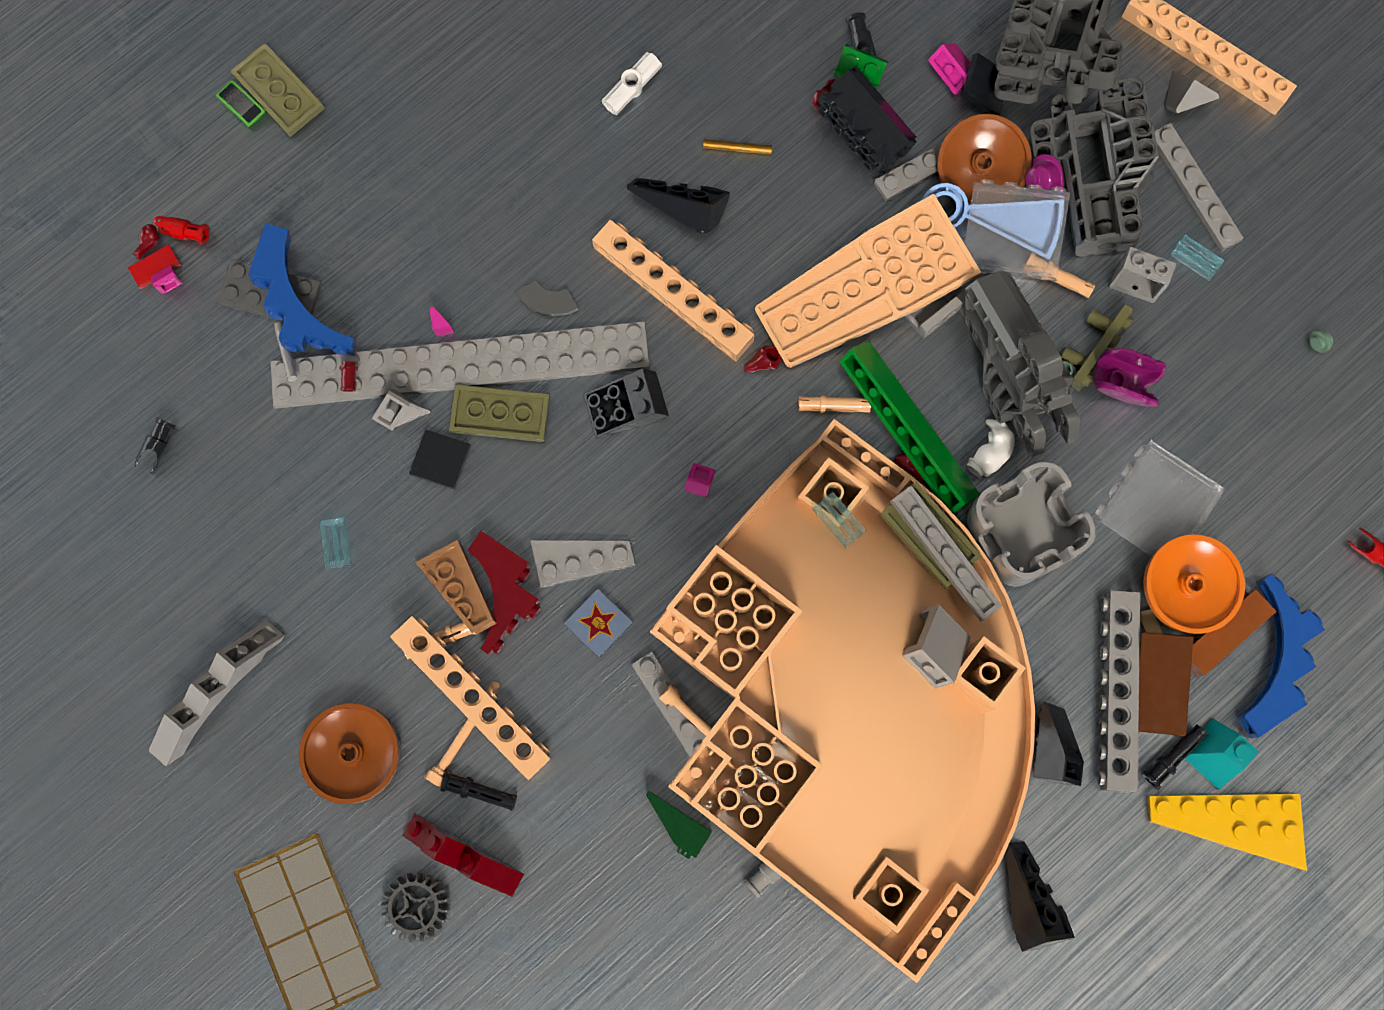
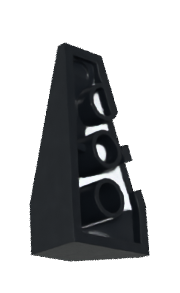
(691, 207)
(1034, 912)

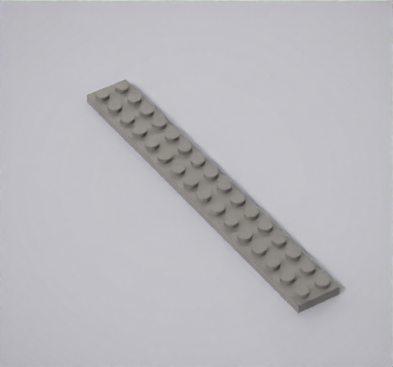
(465, 363)

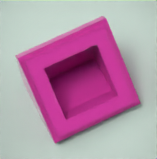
(166, 280)

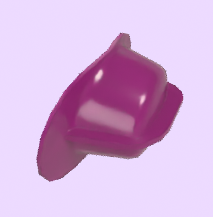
(1045, 172)

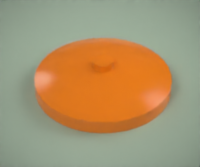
(1194, 584)

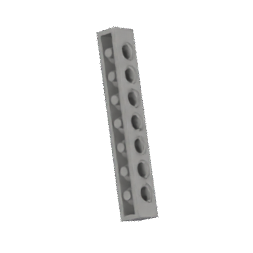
(1129, 605)

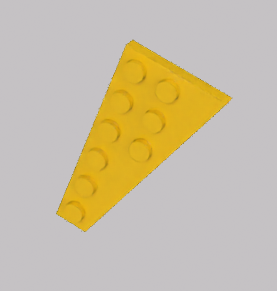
(1250, 823)

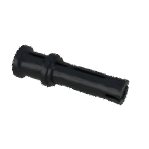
(1167, 764)
(466, 787)

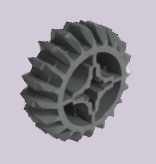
(421, 917)

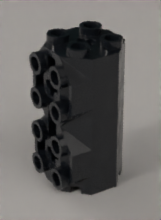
(867, 119)

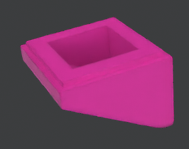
(439, 324)
(699, 480)

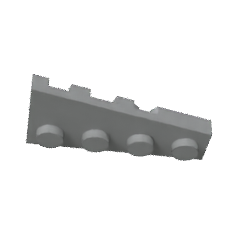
(571, 560)

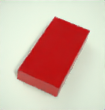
(152, 264)

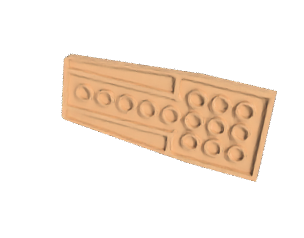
(869, 283)

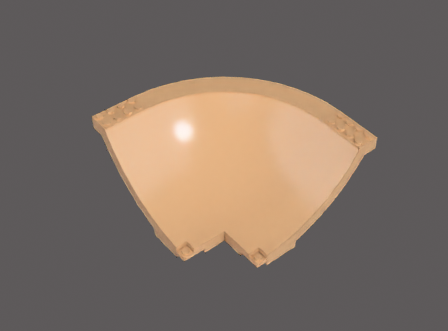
(836, 748)

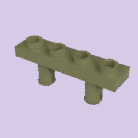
(1112, 329)

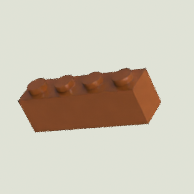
(1216, 645)

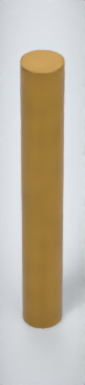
(737, 147)

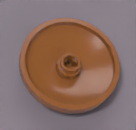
(983, 149)
(349, 753)

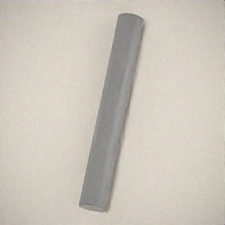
(286, 356)

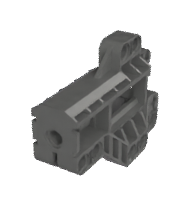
(1031, 51)
(1118, 196)
(1020, 362)

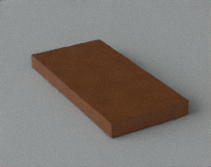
(1164, 683)

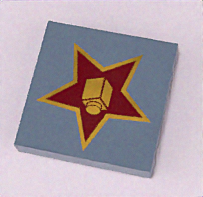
(598, 623)

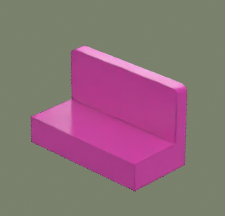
(951, 66)

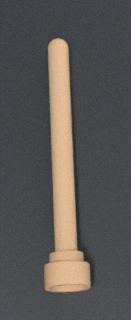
(672, 697)
(437, 773)

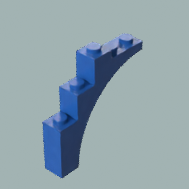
(299, 326)
(1292, 630)

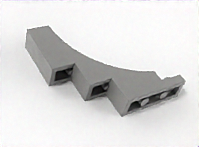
(207, 691)

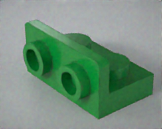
(868, 64)

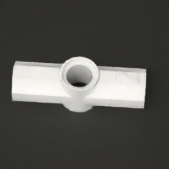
(639, 73)

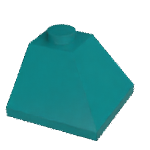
(1221, 754)

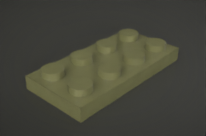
(277, 89)
(499, 413)
(906, 535)

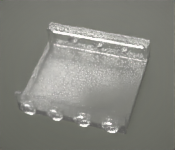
(1017, 229)
(1158, 499)

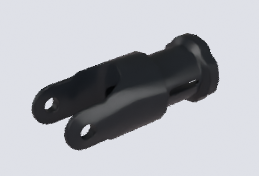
(860, 35)
(156, 440)

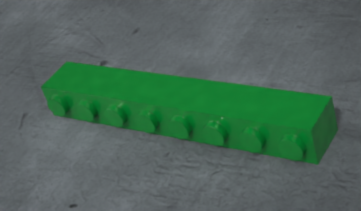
(909, 427)

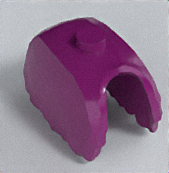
(1127, 374)

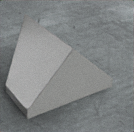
(1187, 93)
(397, 410)

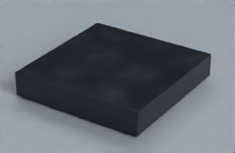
(981, 85)
(440, 459)

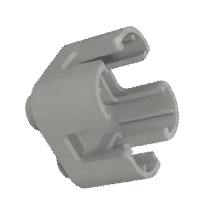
(1029, 525)

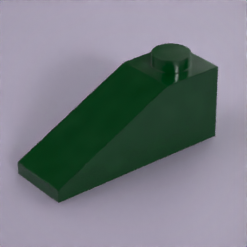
(682, 829)

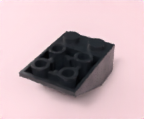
(626, 403)
(1057, 753)

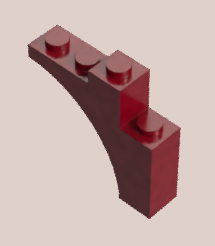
(510, 600)
(462, 856)

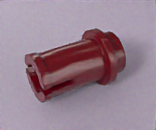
(348, 376)

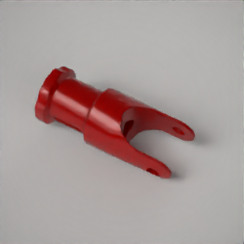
(183, 229)
(1375, 553)

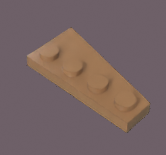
(455, 580)

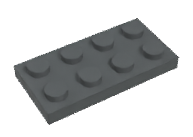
(243, 295)

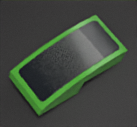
(240, 103)

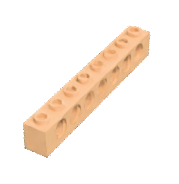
(1210, 52)
(731, 345)
(405, 638)

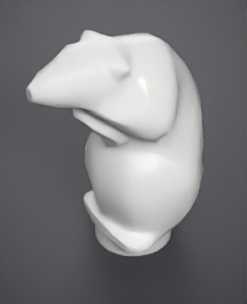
(995, 453)

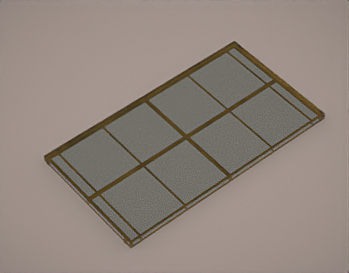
(306, 927)

